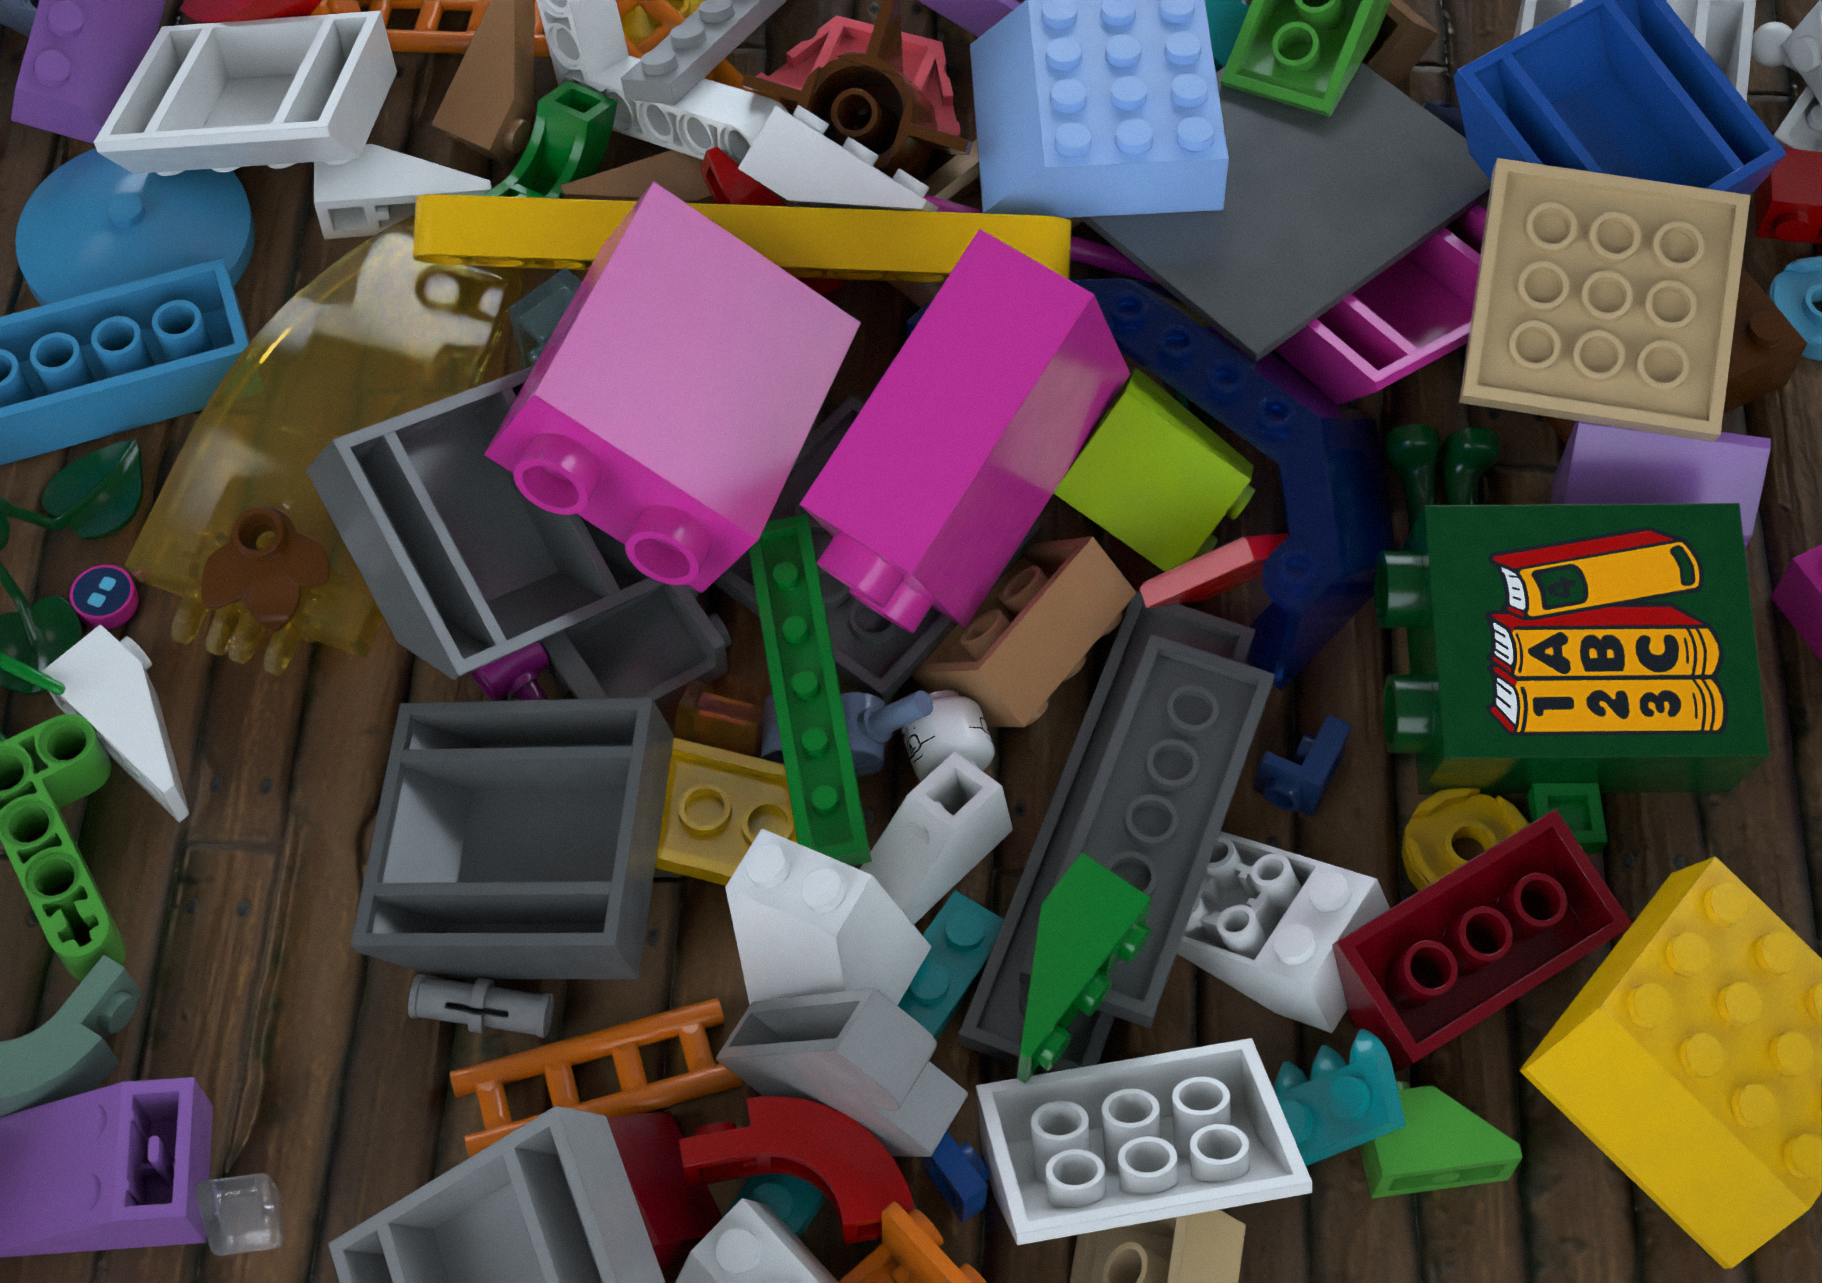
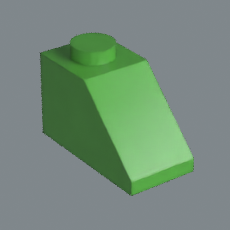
(1437, 1148)

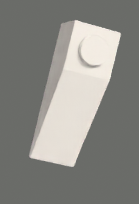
(381, 190)
(115, 695)

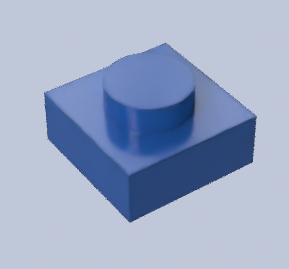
(958, 1176)

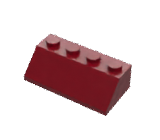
(1476, 940)

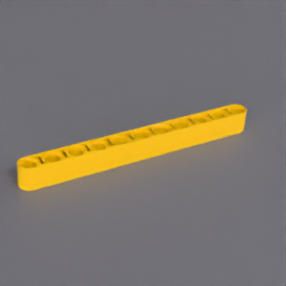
(797, 239)

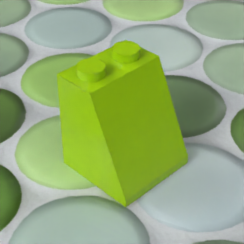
(1157, 476)

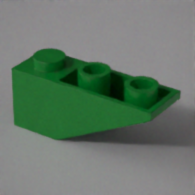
(1081, 936)

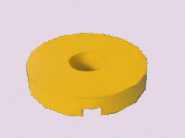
(1451, 816)

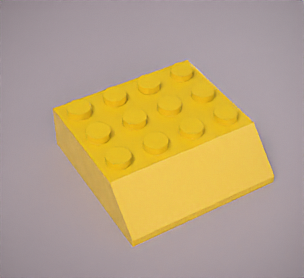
(1700, 1062)

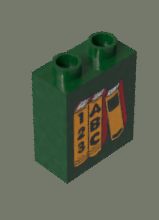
(1574, 648)

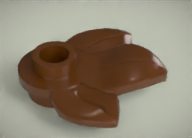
(268, 577)

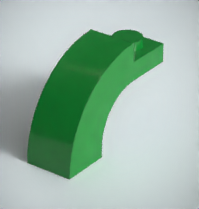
(564, 144)

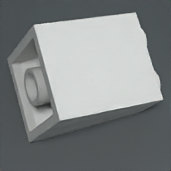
(817, 925)

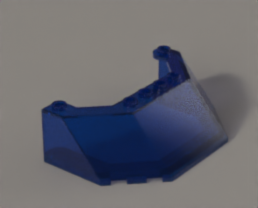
(1324, 456)

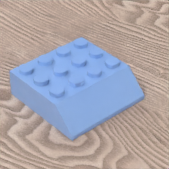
(1099, 110)

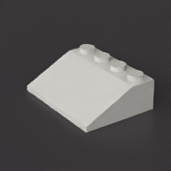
(1137, 1141)

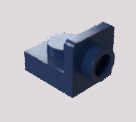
(1304, 780)

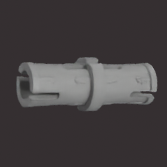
(481, 1005)

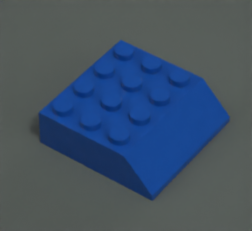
(1618, 96)

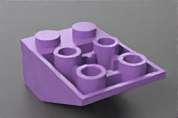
(106, 1169)

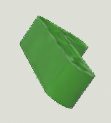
(55, 858)

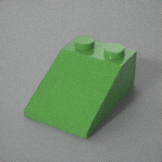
(1303, 50)

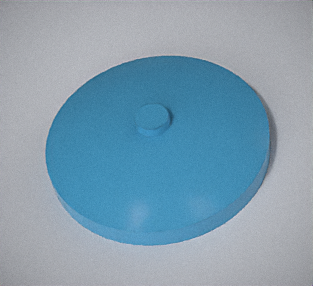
(109, 227)

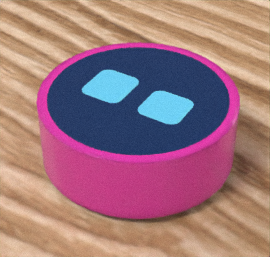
(104, 596)

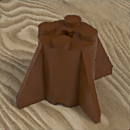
(875, 91)

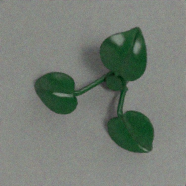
(96, 500)

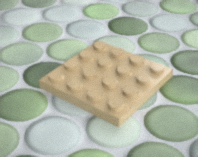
(1606, 300)

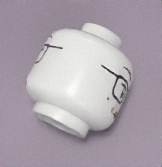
(952, 726)

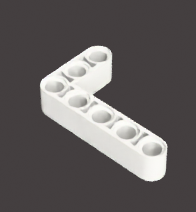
(592, 51)

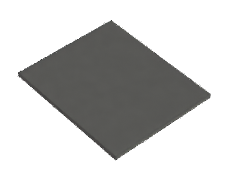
(1306, 209)

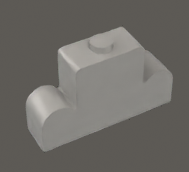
(853, 1056)

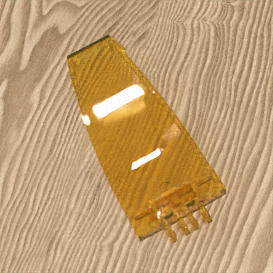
(338, 357)

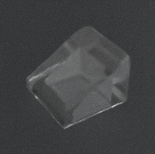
(241, 1213)

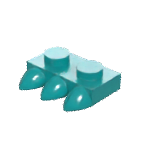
(1342, 1101)

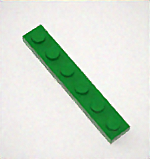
(807, 693)

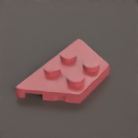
(922, 64)

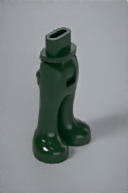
(1462, 459)

